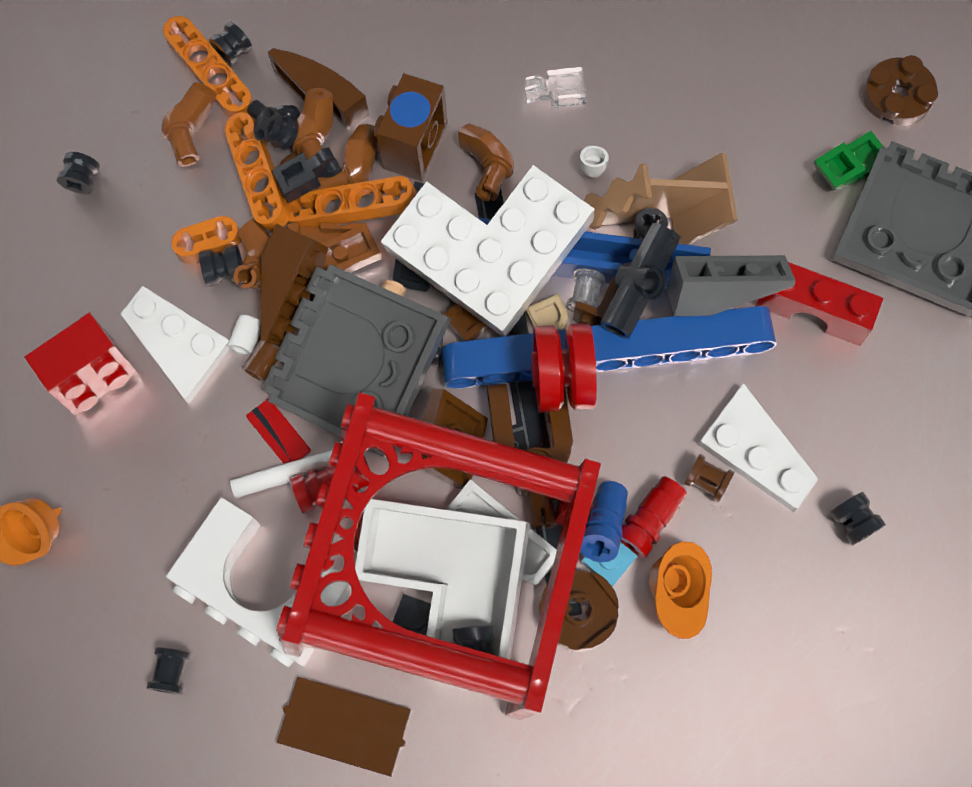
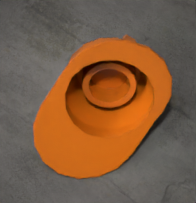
(27, 530)
(682, 589)

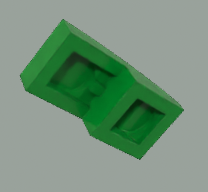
(849, 162)

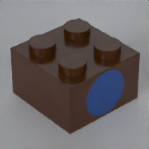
(411, 126)

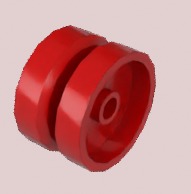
(566, 367)

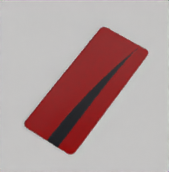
(278, 432)

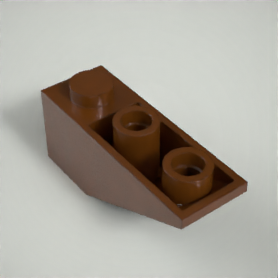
(285, 274)

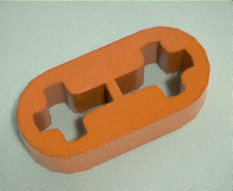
(204, 236)

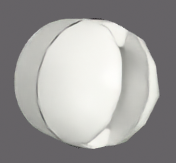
(593, 161)

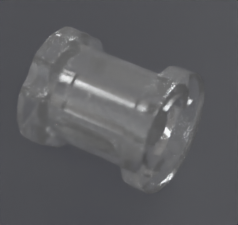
(586, 288)

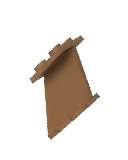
(696, 200)

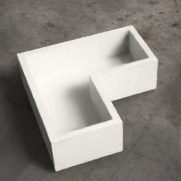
(493, 266)
(461, 557)

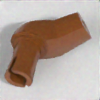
(185, 120)
(314, 122)
(493, 157)
(358, 159)
(255, 241)

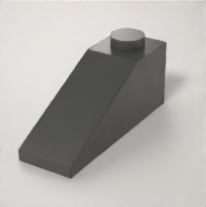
(723, 282)

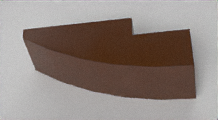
(305, 74)

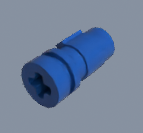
(605, 522)

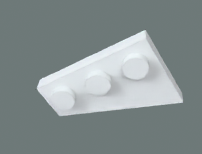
(176, 341)
(759, 451)
(539, 552)

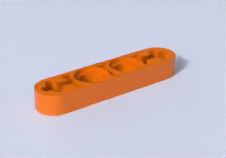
(208, 67)
(254, 172)
(350, 196)

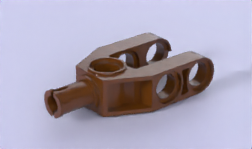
(561, 449)

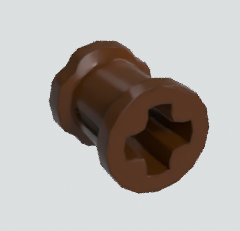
(709, 478)

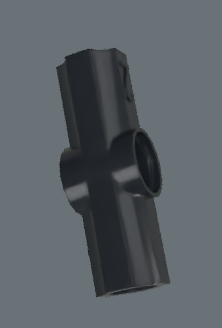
(640, 280)

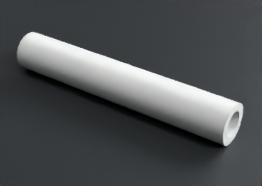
(278, 475)

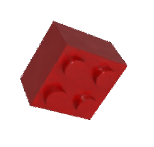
(80, 364)

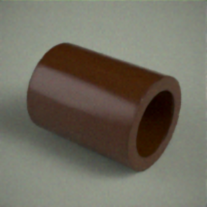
(260, 360)

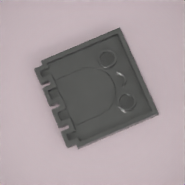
(914, 228)
(352, 343)

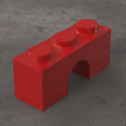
(843, 307)

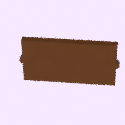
(344, 726)

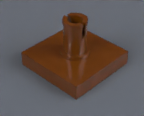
(451, 412)

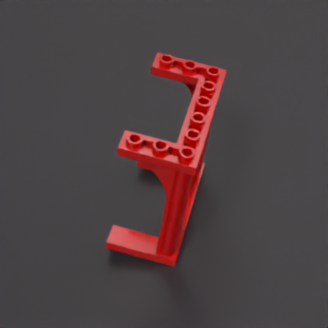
(320, 626)

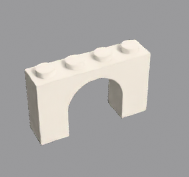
(206, 573)

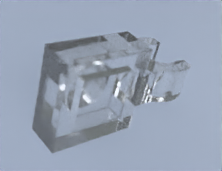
(562, 87)

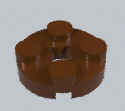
(910, 75)
(601, 614)

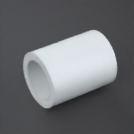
(245, 335)

